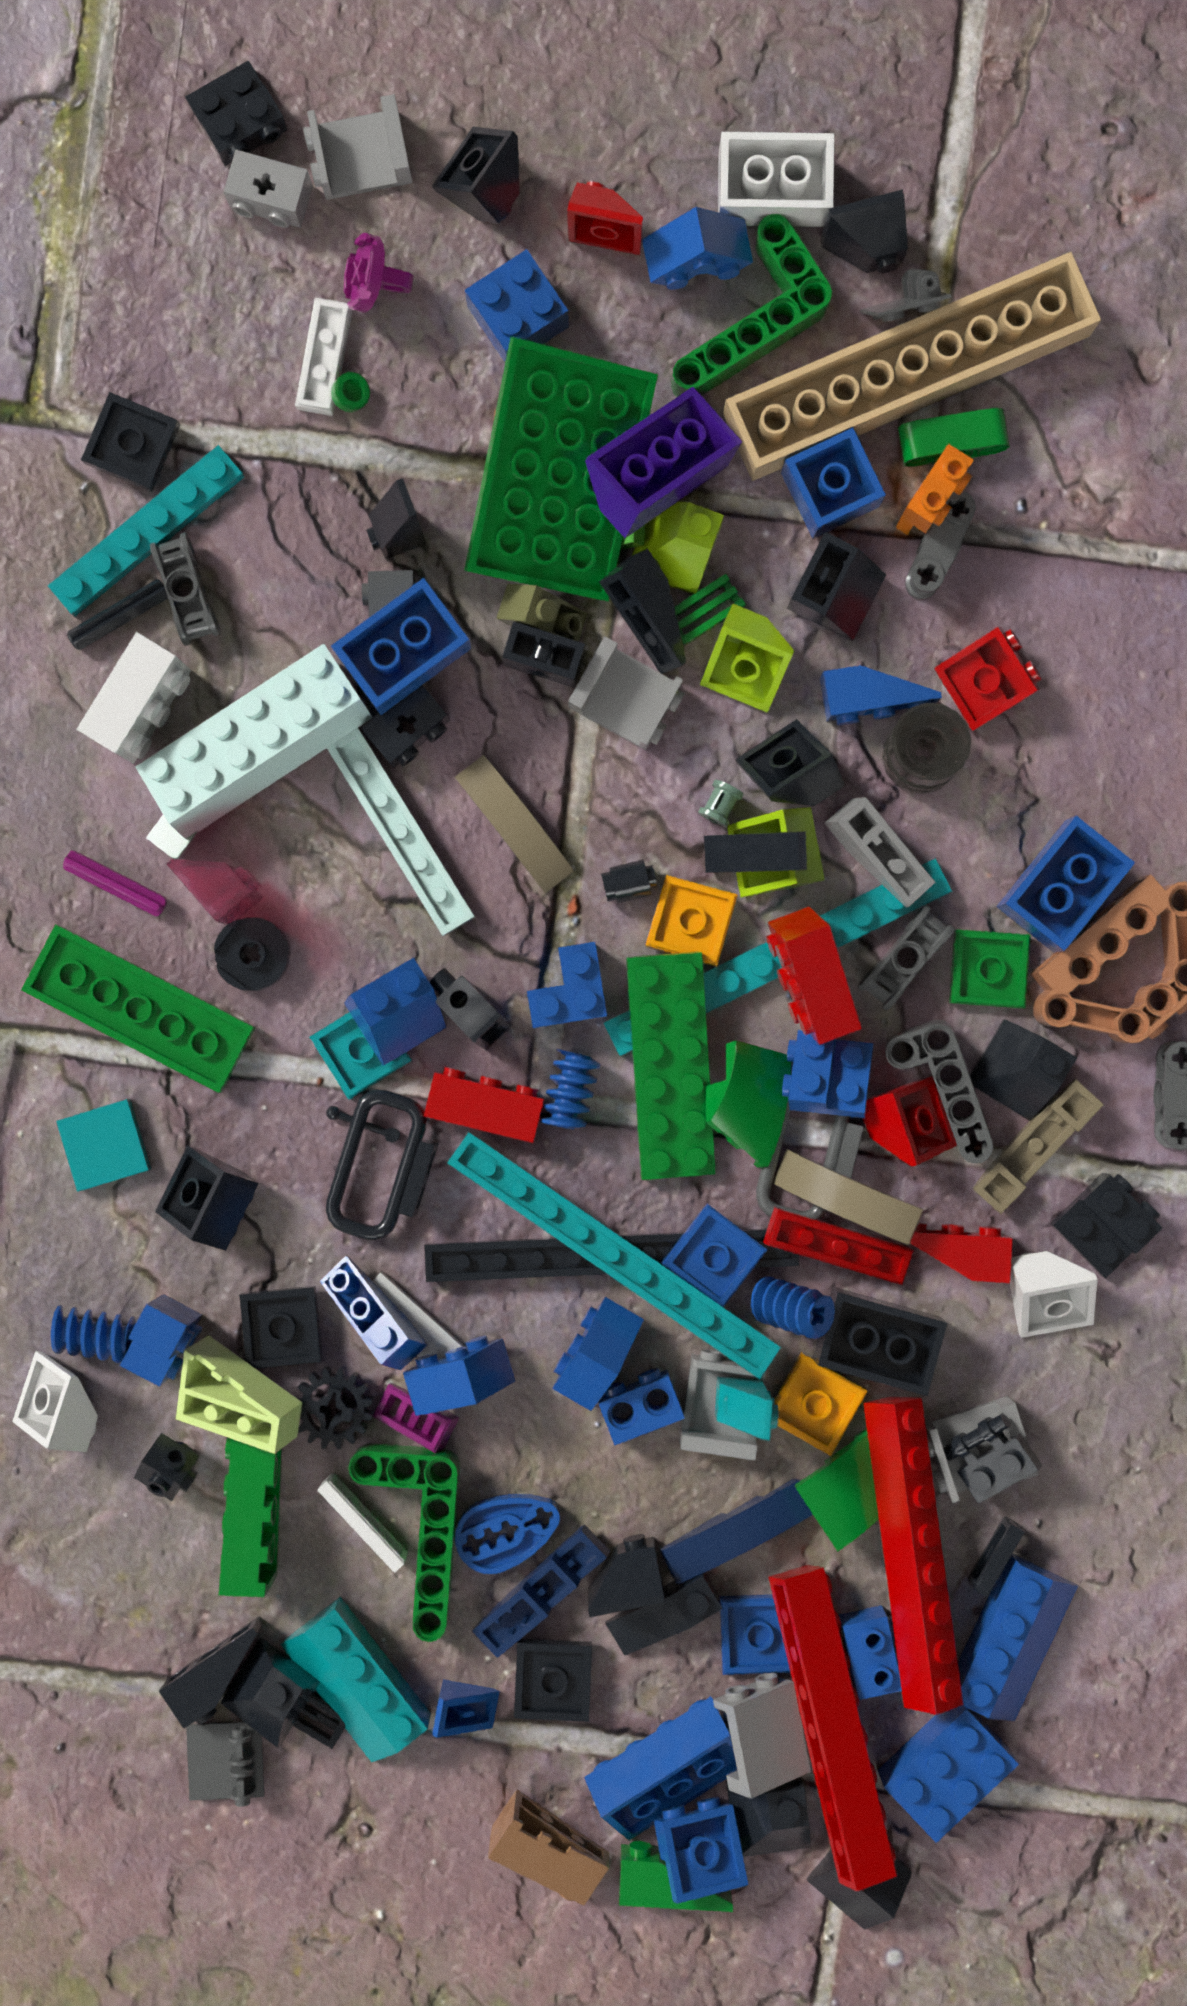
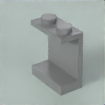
(359, 152)
(625, 695)
(945, 1428)

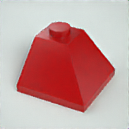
(603, 219)
(910, 1121)

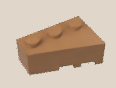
(547, 1849)

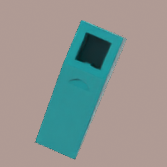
(746, 1406)

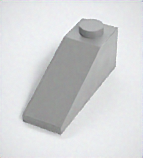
(879, 850)

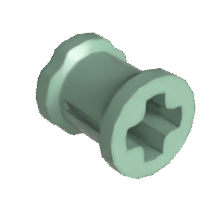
(720, 803)

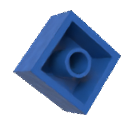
(517, 303)
(832, 483)

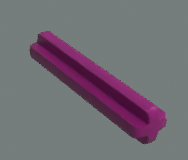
(114, 883)

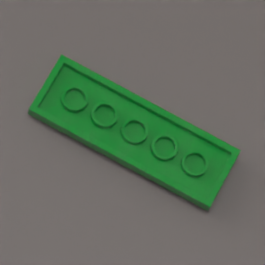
(138, 1008)
(670, 1064)

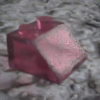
(219, 887)

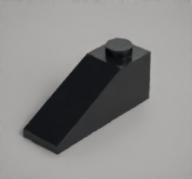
(395, 523)
(647, 606)
(683, 1608)
(200, 1684)

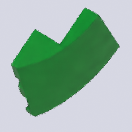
(750, 1101)
(843, 1493)

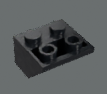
(837, 587)

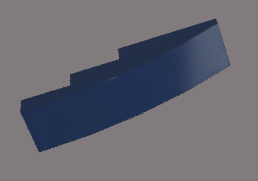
(735, 1532)
(540, 1591)

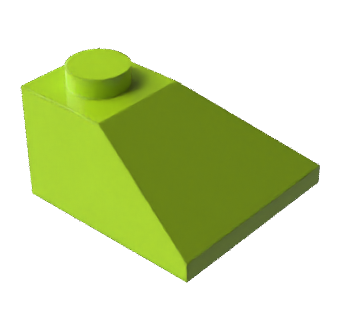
(682, 543)
(748, 659)

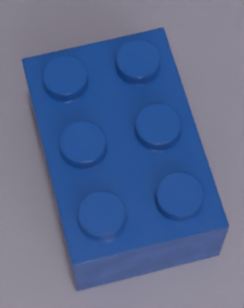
(402, 646)
(1065, 884)
(947, 1769)

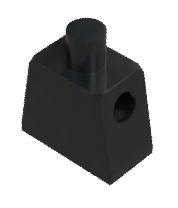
(478, 1017)

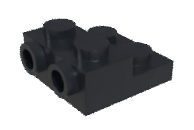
(237, 112)
(1107, 1223)

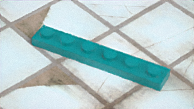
(152, 523)

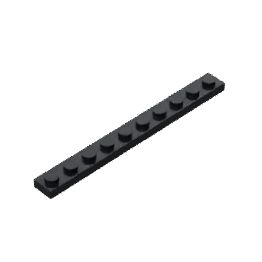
(552, 1258)

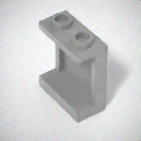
(700, 1428)
(764, 1734)

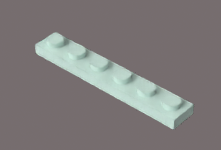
(400, 832)

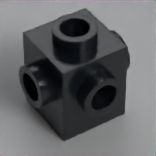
(167, 1467)

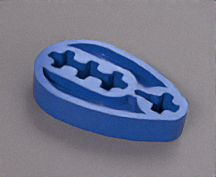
(507, 1551)

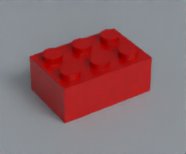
(813, 975)

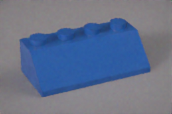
(1012, 1638)
(664, 1769)

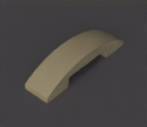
(514, 824)
(1036, 1144)
(848, 1197)

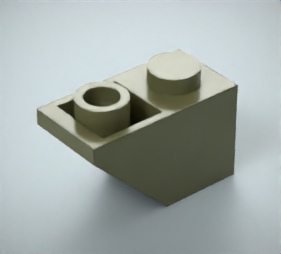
(541, 610)

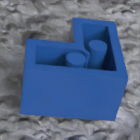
(697, 245)
(579, 996)
(160, 1339)
(598, 1354)
(460, 1378)

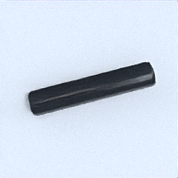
(117, 614)

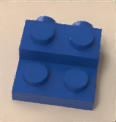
(828, 1076)
(701, 1849)

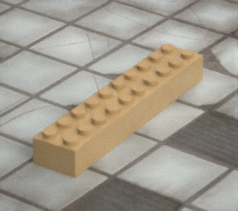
(913, 364)

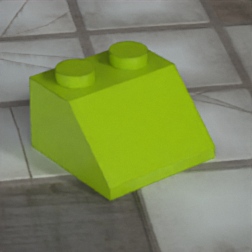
(780, 821)

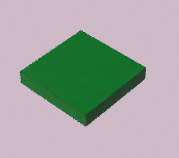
(989, 969)

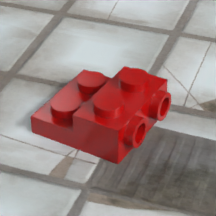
(988, 677)

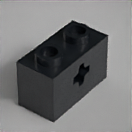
(543, 654)
(386, 729)

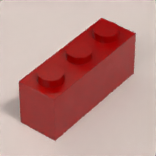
(484, 1105)

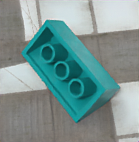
(358, 1681)

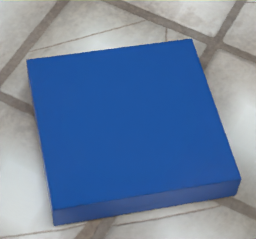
(714, 1255)
(751, 1636)

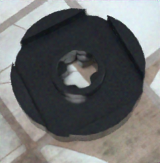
(230, 955)

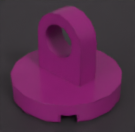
(367, 274)

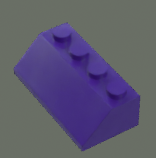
(660, 461)

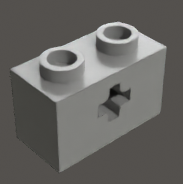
(257, 175)

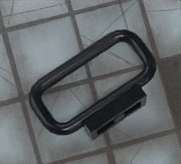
(410, 1177)

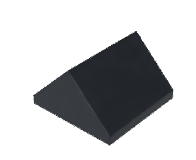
(867, 1906)

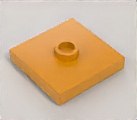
(691, 919)
(817, 1403)

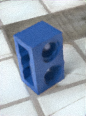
(644, 1415)

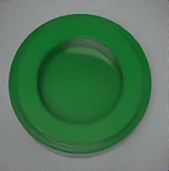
(350, 392)

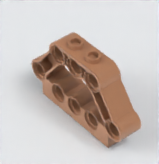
(1058, 980)

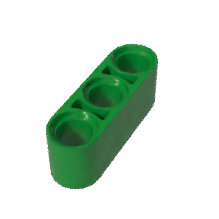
(970, 432)

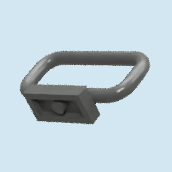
(839, 1157)

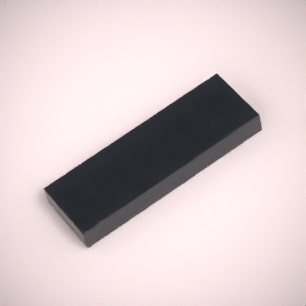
(755, 852)

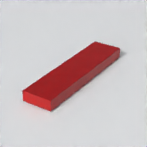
(838, 1246)

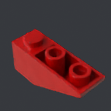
(974, 1255)

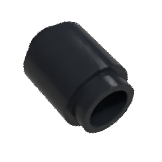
(629, 881)

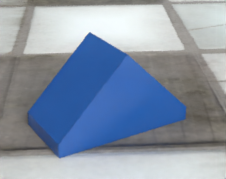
(464, 1708)

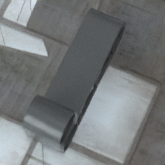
(949, 1091)

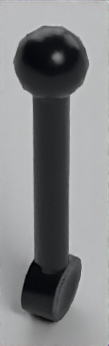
(391, 1134)

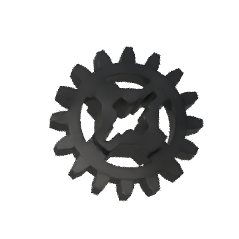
(347, 1411)

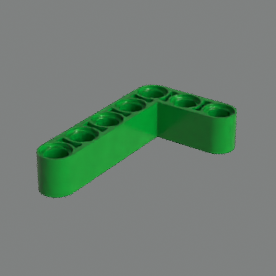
(761, 322)
(431, 1524)

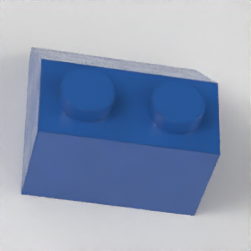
(396, 1011)

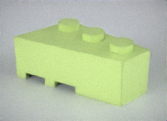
(235, 1398)

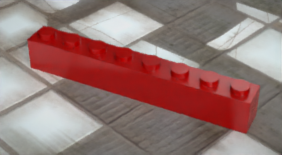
(913, 1554)
(833, 1727)

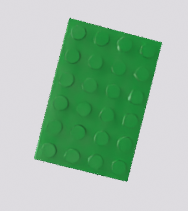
(536, 496)

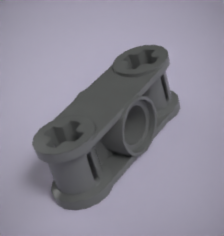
(940, 548)
(177, 565)
(923, 944)
(1171, 1095)

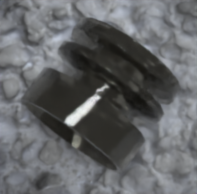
(931, 729)

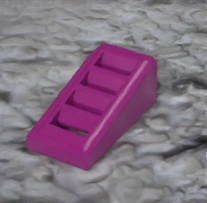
(423, 1437)

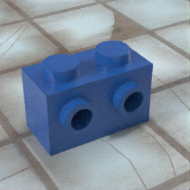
(871, 1652)

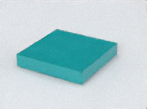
(352, 1057)
(103, 1145)

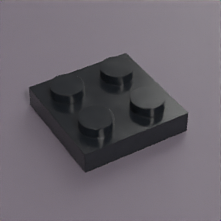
(130, 441)
(281, 1327)
(553, 1680)

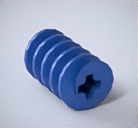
(570, 1090)
(792, 1307)
(90, 1335)

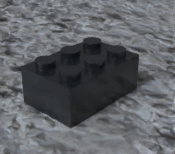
(881, 1342)

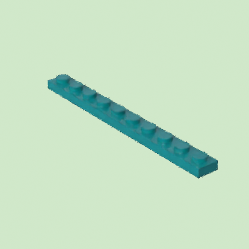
(760, 967)
(614, 1255)

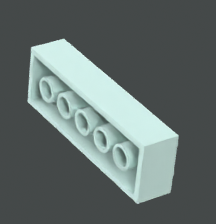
(253, 742)

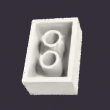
(776, 176)
(135, 699)

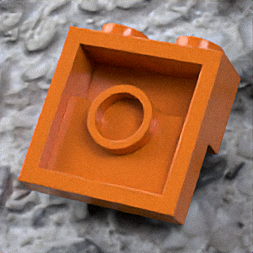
(930, 500)

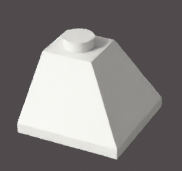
(1051, 1294)
(55, 1407)

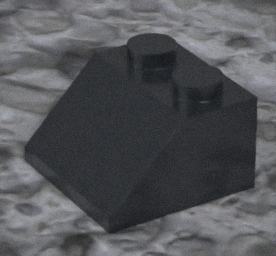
(206, 1198)

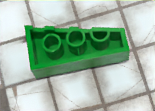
(250, 1520)

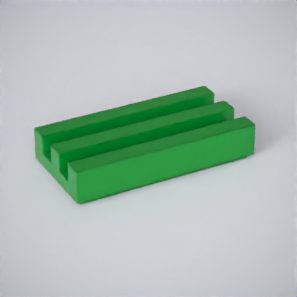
(730, 593)

